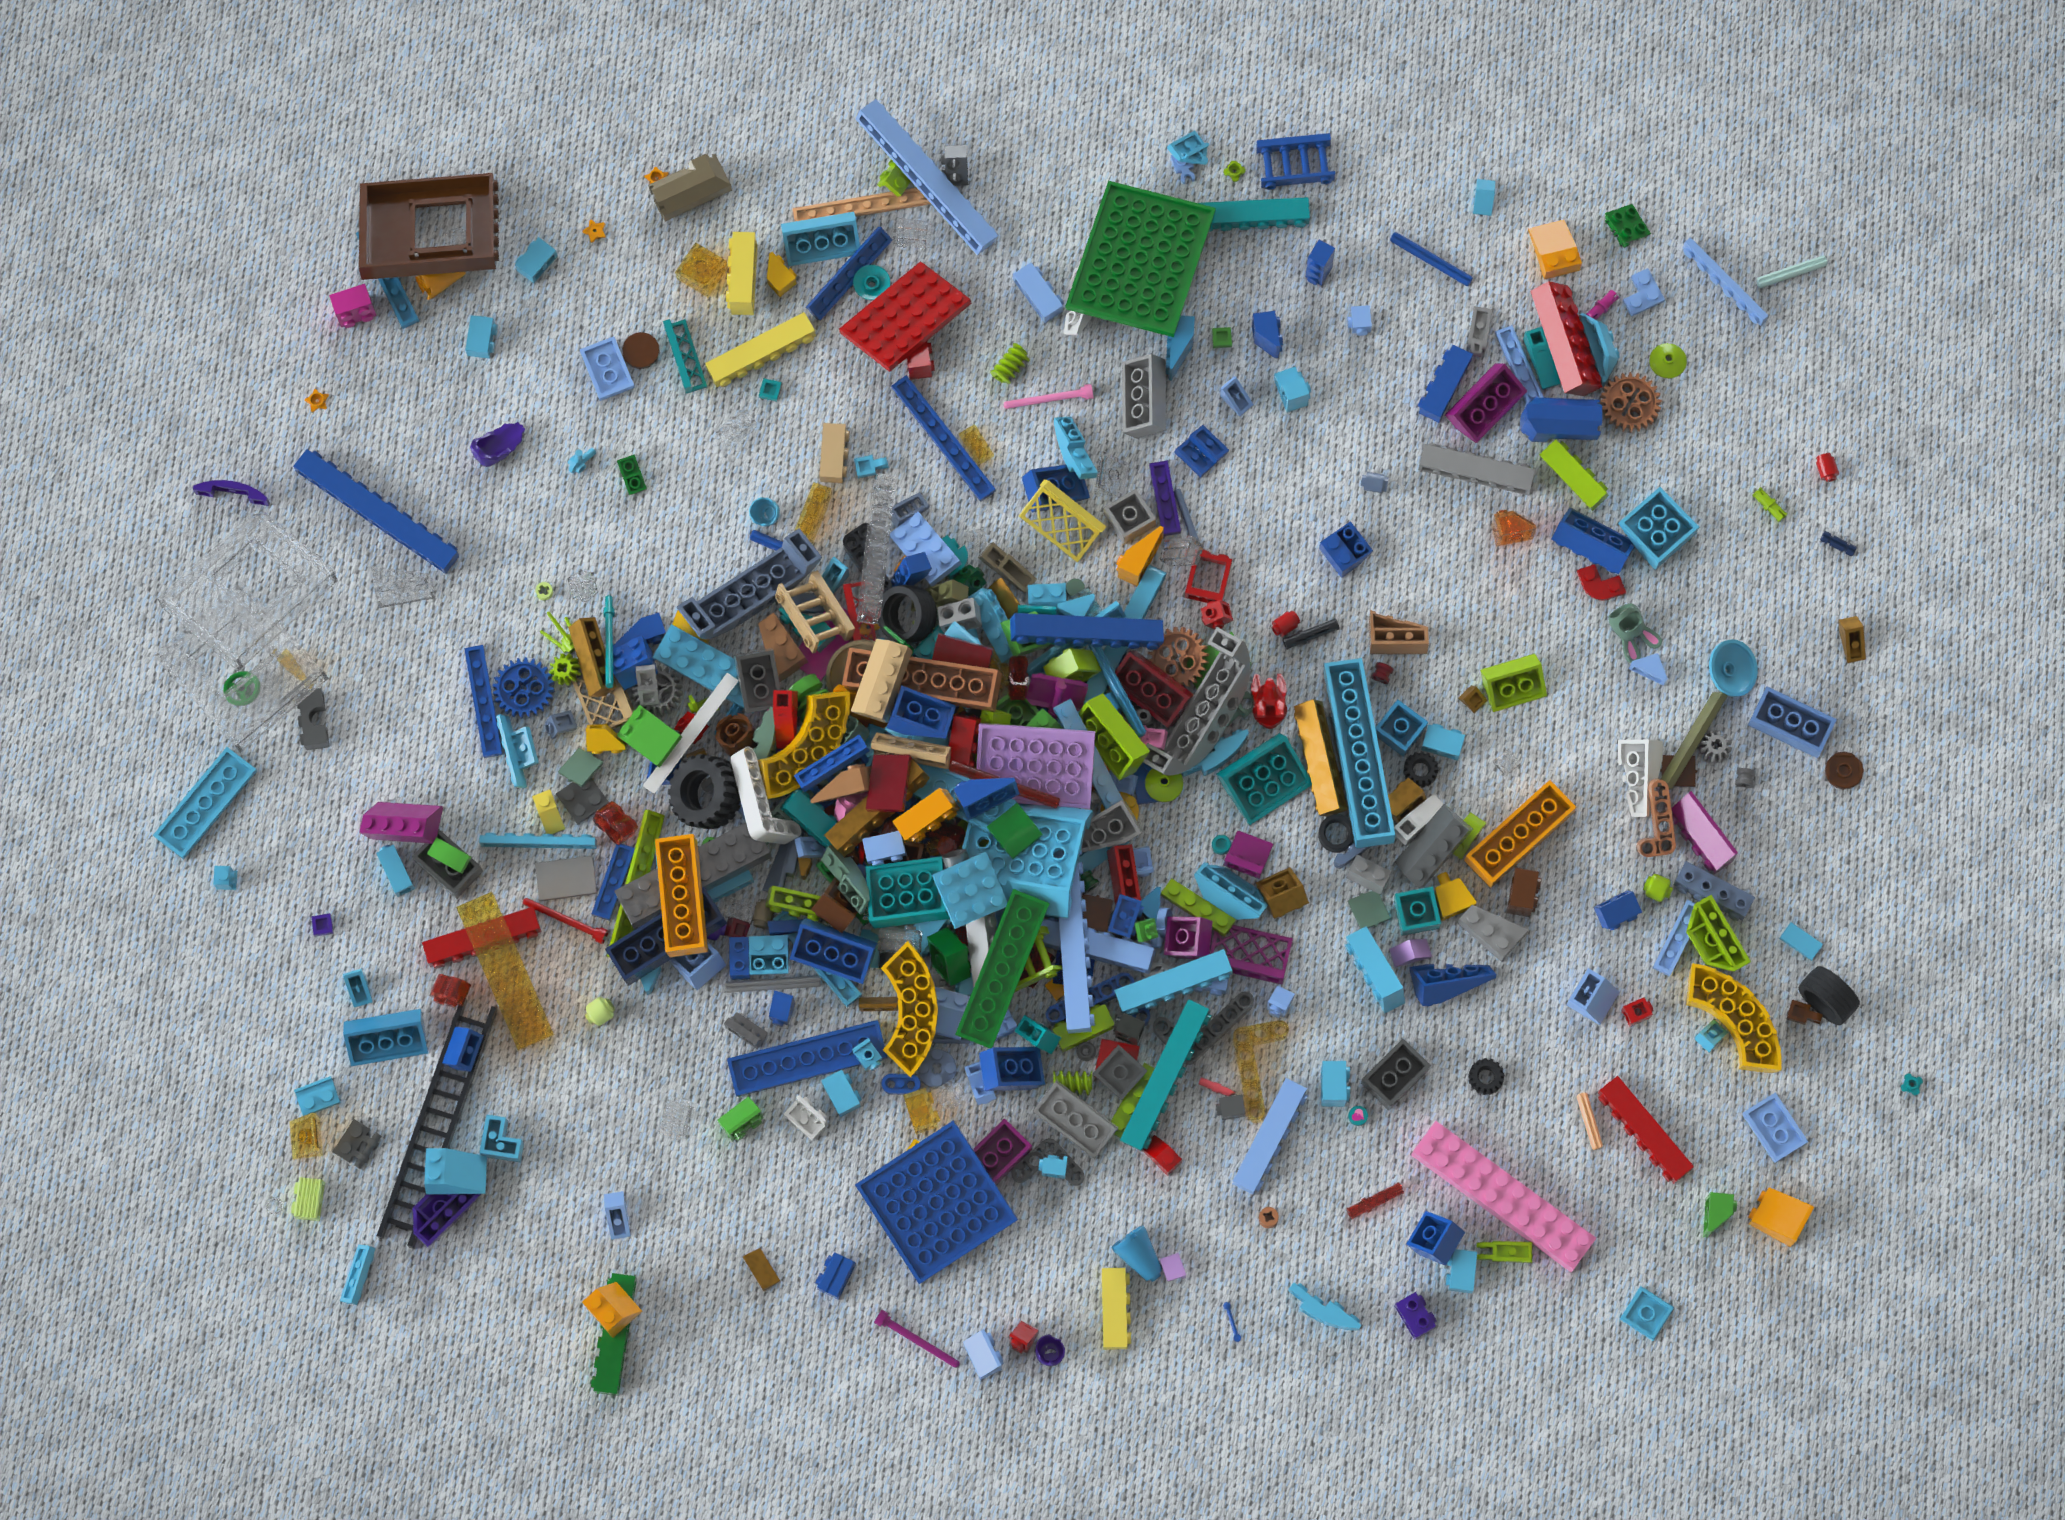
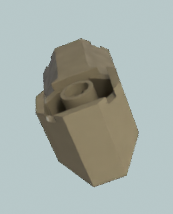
(690, 187)

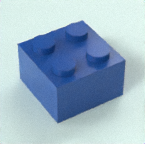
(627, 657)
(1435, 1238)

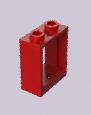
(1204, 595)

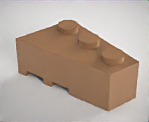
(1396, 636)

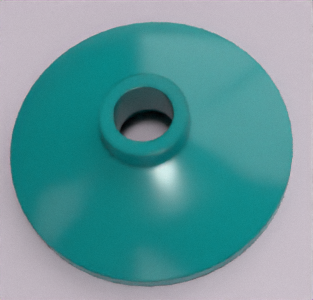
(869, 274)

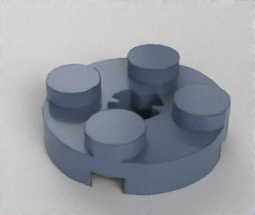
(948, 1068)

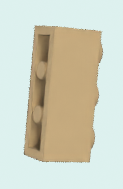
(834, 453)

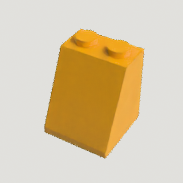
(1780, 1216)
(612, 1307)

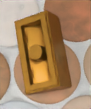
(1005, 597)
(878, 1004)
(761, 1269)

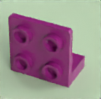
(1248, 854)

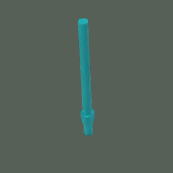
(609, 613)

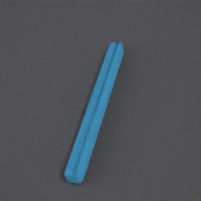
(1118, 691)

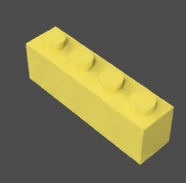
(1114, 1308)

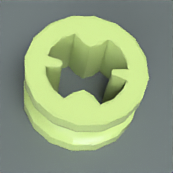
(542, 596)

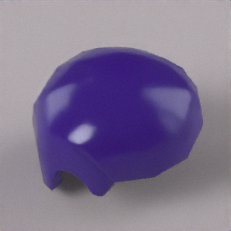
(1048, 1342)

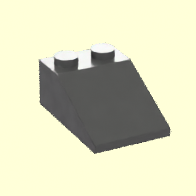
(757, 679)

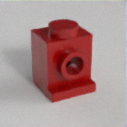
(1629, 1011)

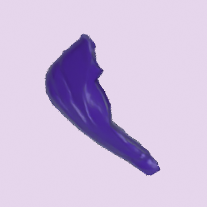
(497, 444)

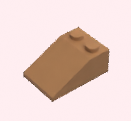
(847, 783)

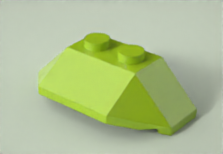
(1715, 937)

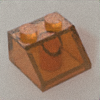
(1511, 528)

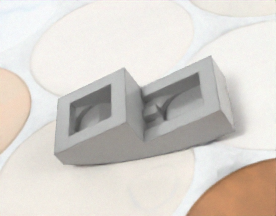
(647, 685)

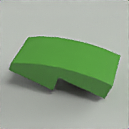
(449, 855)

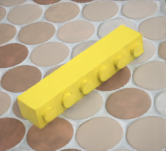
(760, 350)

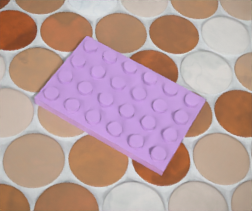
(1041, 759)

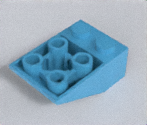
(1179, 345)

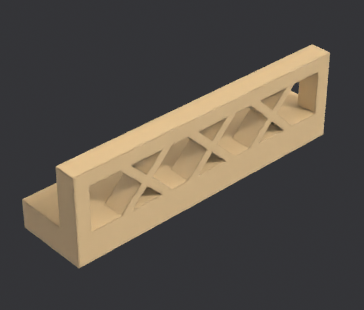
(920, 751)

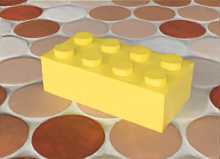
(742, 273)

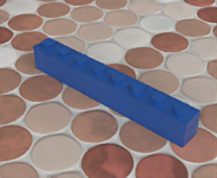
(1086, 631)

